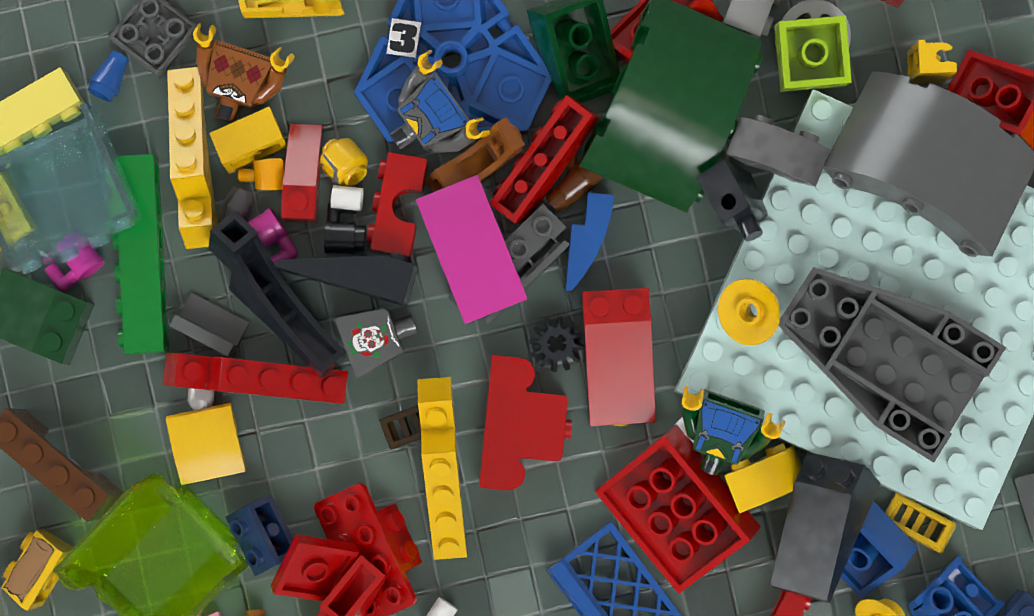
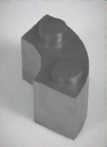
(778, 150)

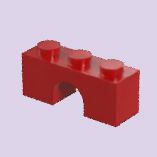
(400, 176)

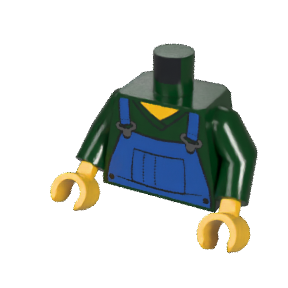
(725, 428)

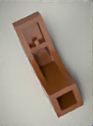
(482, 158)

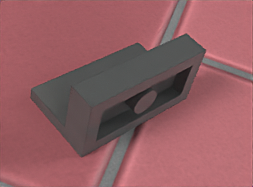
(210, 325)

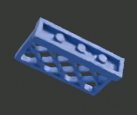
(581, 596)

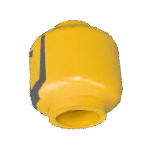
(343, 162)

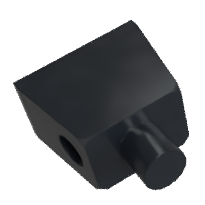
(734, 198)

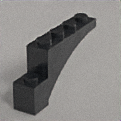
(269, 296)

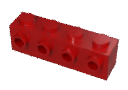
(544, 160)

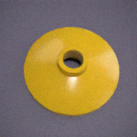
(736, 312)

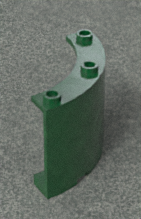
(673, 104)

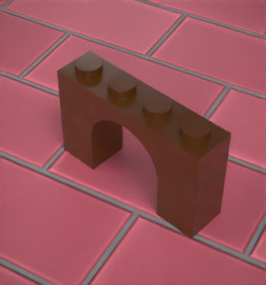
(81, 490)

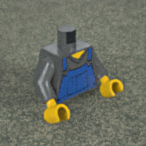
(432, 113)

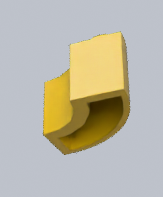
(764, 478)

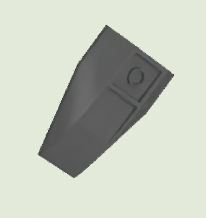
(891, 356)

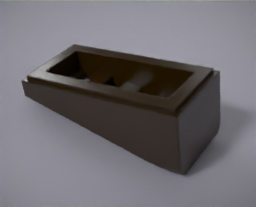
(390, 430)

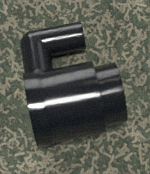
(342, 236)

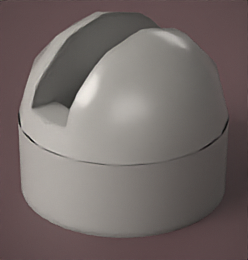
(200, 398)

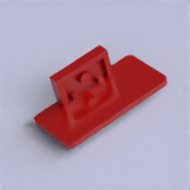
(379, 537)

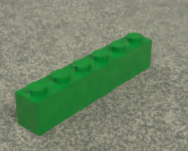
(142, 263)

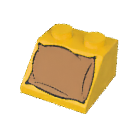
(32, 576)

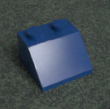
(877, 553)

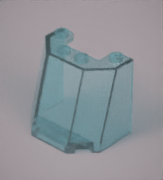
(62, 195)

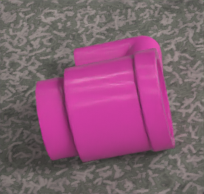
(272, 231)
(81, 267)

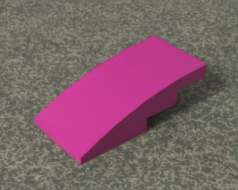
(471, 249)

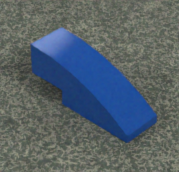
(588, 238)

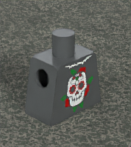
(373, 338)

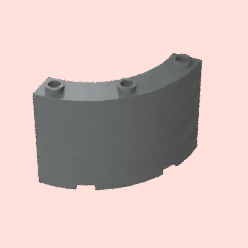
(933, 159)

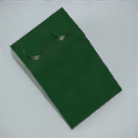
(576, 47)
(41, 317)

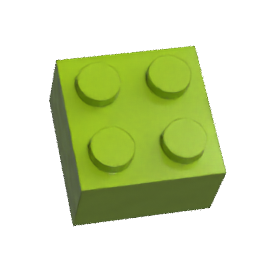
(812, 53)

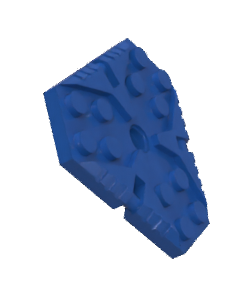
(490, 82)

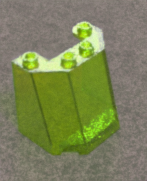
(155, 553)

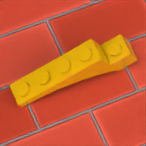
(190, 157)
(441, 467)

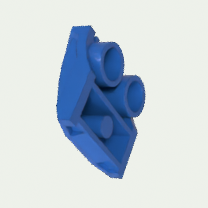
(955, 593)

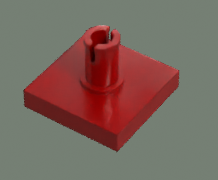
(313, 567)

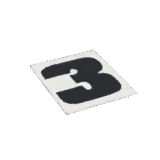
(403, 37)

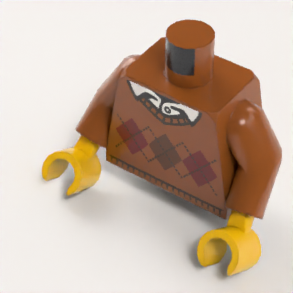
(237, 74)

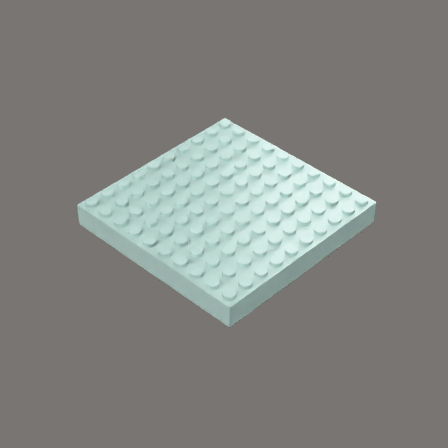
(906, 255)

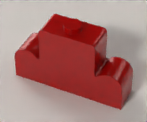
(519, 424)

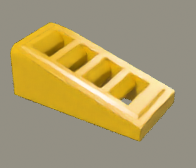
(943, 538)

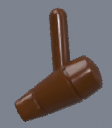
(573, 186)

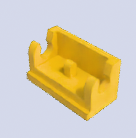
(925, 64)
(248, 140)

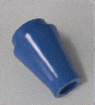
(108, 78)

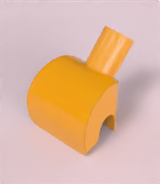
(266, 175)

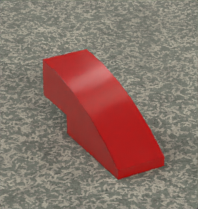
(354, 591)

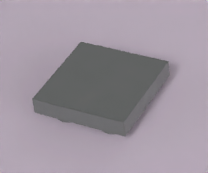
(153, 34)

